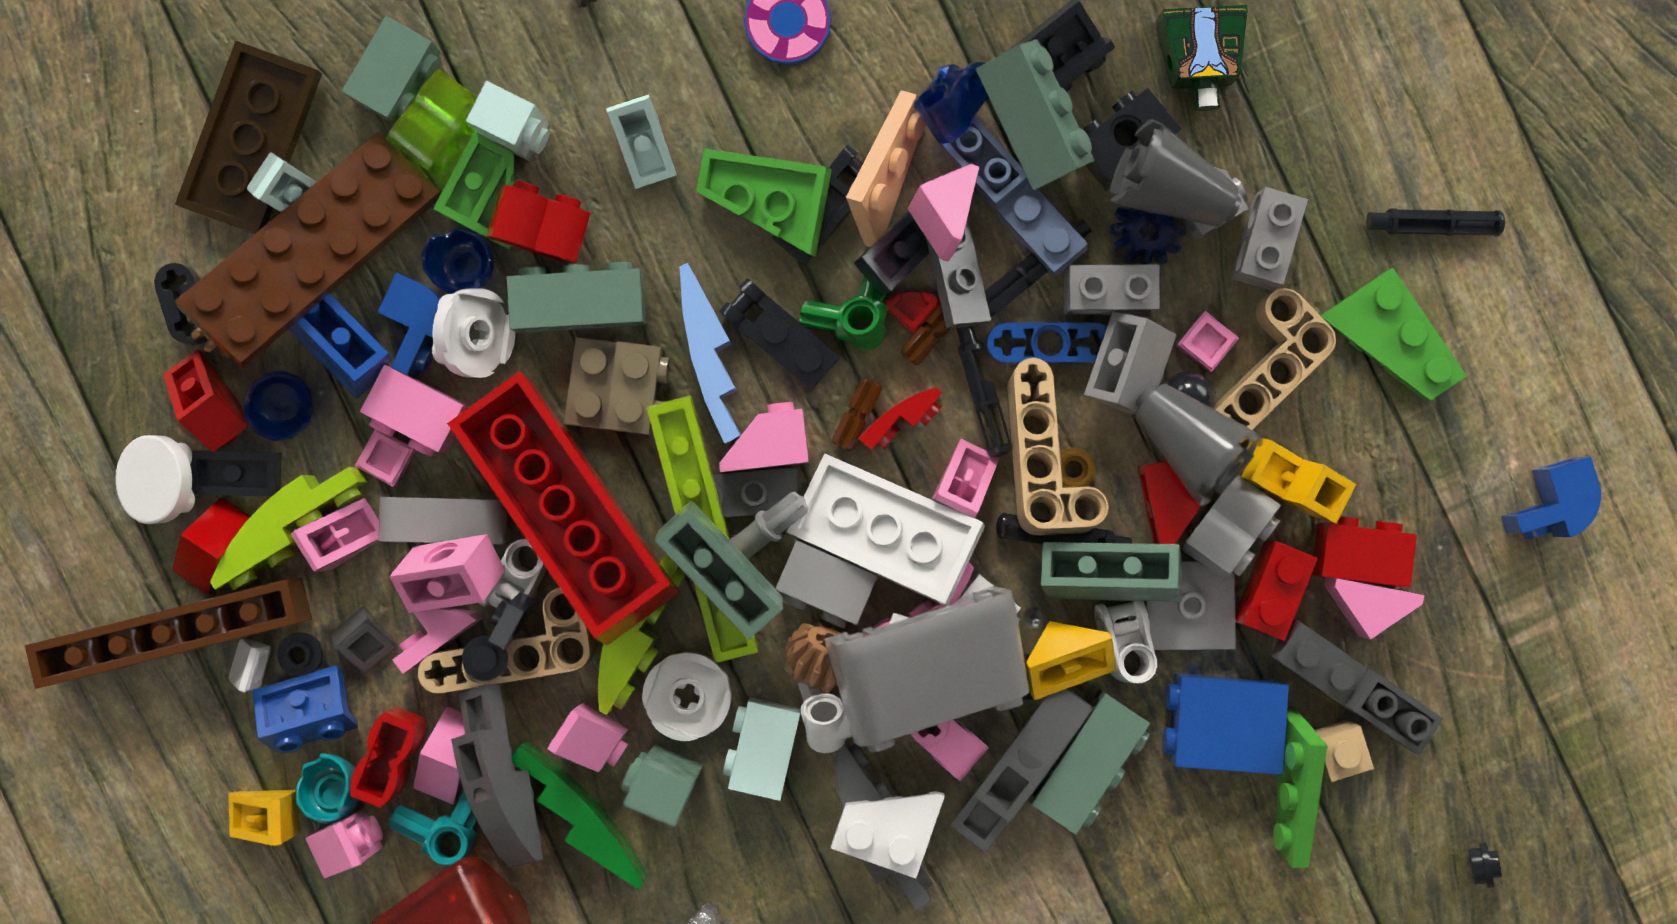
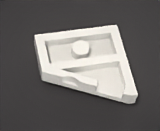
(889, 830)

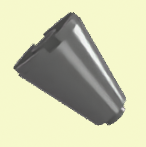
(1172, 180)
(1196, 440)

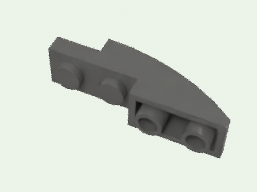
(1356, 687)
(1021, 767)
(857, 785)
(496, 793)

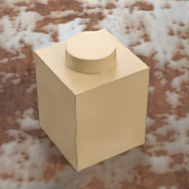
(1346, 750)

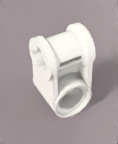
(515, 577)
(1128, 637)

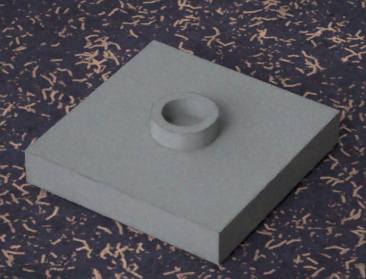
(1202, 617)

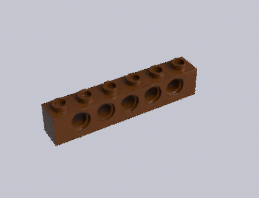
(168, 632)

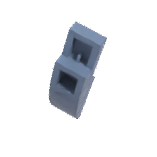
(1011, 198)

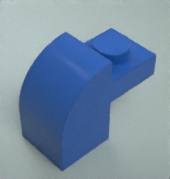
(416, 308)
(1569, 500)

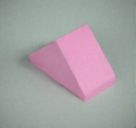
(943, 208)
(966, 479)
(338, 536)
(1371, 607)
(436, 766)

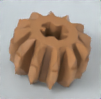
(809, 659)

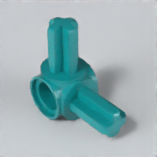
(430, 832)

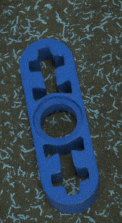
(1016, 332)

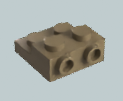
(614, 385)

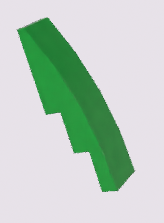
(593, 829)

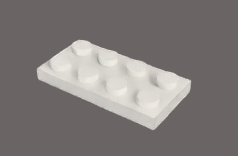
(887, 529)

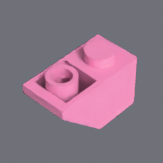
(345, 843)

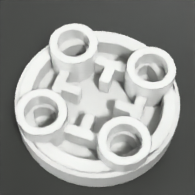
(155, 479)

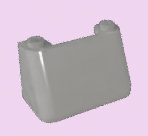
(930, 668)

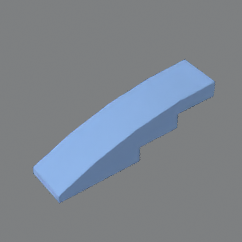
(704, 340)

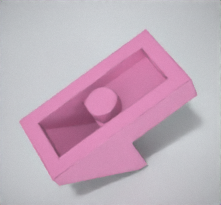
(442, 628)

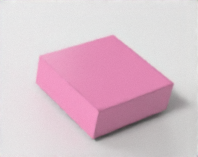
(1207, 341)
(385, 458)

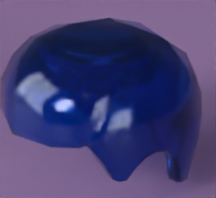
(458, 261)
(278, 405)

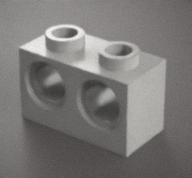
(1268, 238)
(1110, 289)

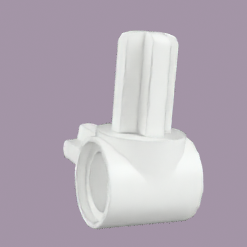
(824, 720)

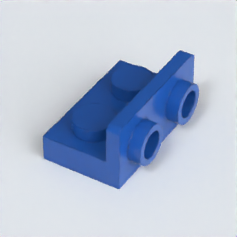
(303, 710)

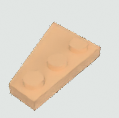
(885, 169)

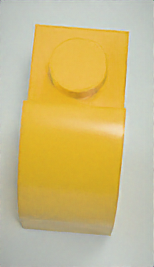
(1299, 482)

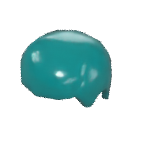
(325, 789)

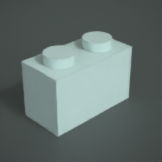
(509, 121)
(763, 748)

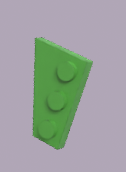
(770, 192)
(1396, 334)
(1298, 790)

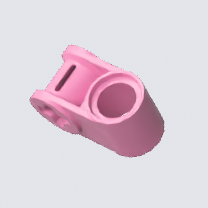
(952, 747)

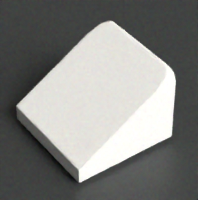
(249, 665)

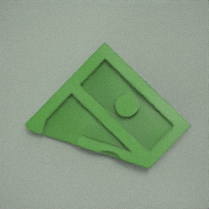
(476, 183)

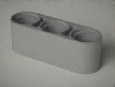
(440, 519)

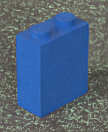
(1226, 723)

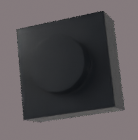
(509, 619)

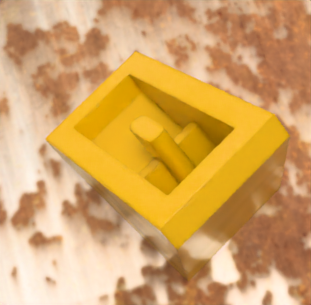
(1068, 657)
(263, 816)

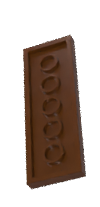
(308, 250)

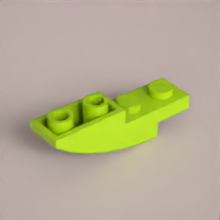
(267, 533)
(629, 653)

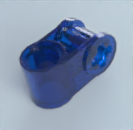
(951, 101)

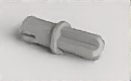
(770, 524)

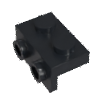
(1071, 42)

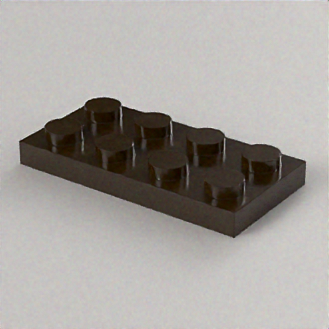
(252, 114)

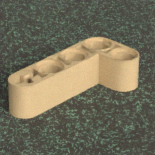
(1288, 351)
(1046, 449)
(548, 646)

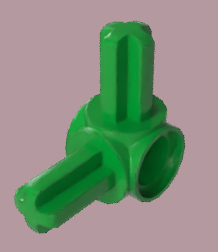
(844, 318)

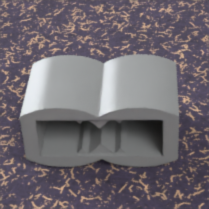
(1231, 528)

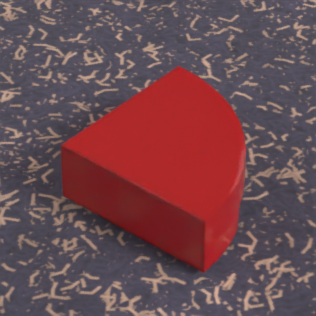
(912, 308)

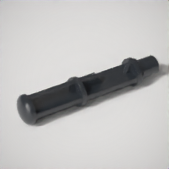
(1437, 222)
(1021, 277)
(982, 391)
(1009, 528)

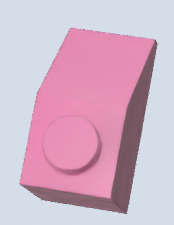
(770, 441)
(589, 738)

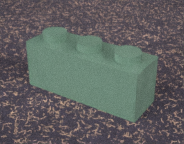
(1035, 113)
(576, 298)
(719, 569)
(1111, 571)
(1090, 764)
(660, 784)

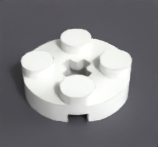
(452, 339)
(664, 706)

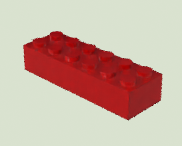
(563, 508)

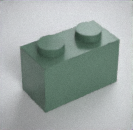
(392, 70)

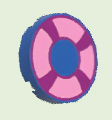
(787, 29)

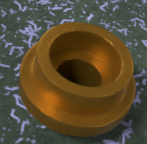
(1086, 464)

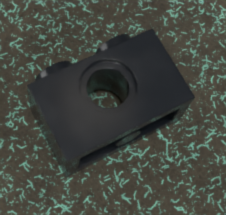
(1130, 113)

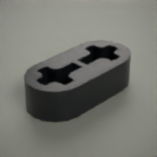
(173, 316)

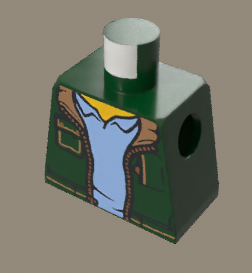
(1203, 49)

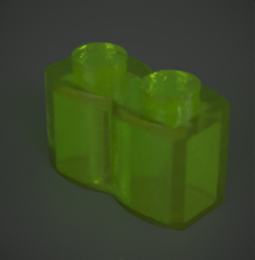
(435, 123)

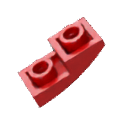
(915, 409)

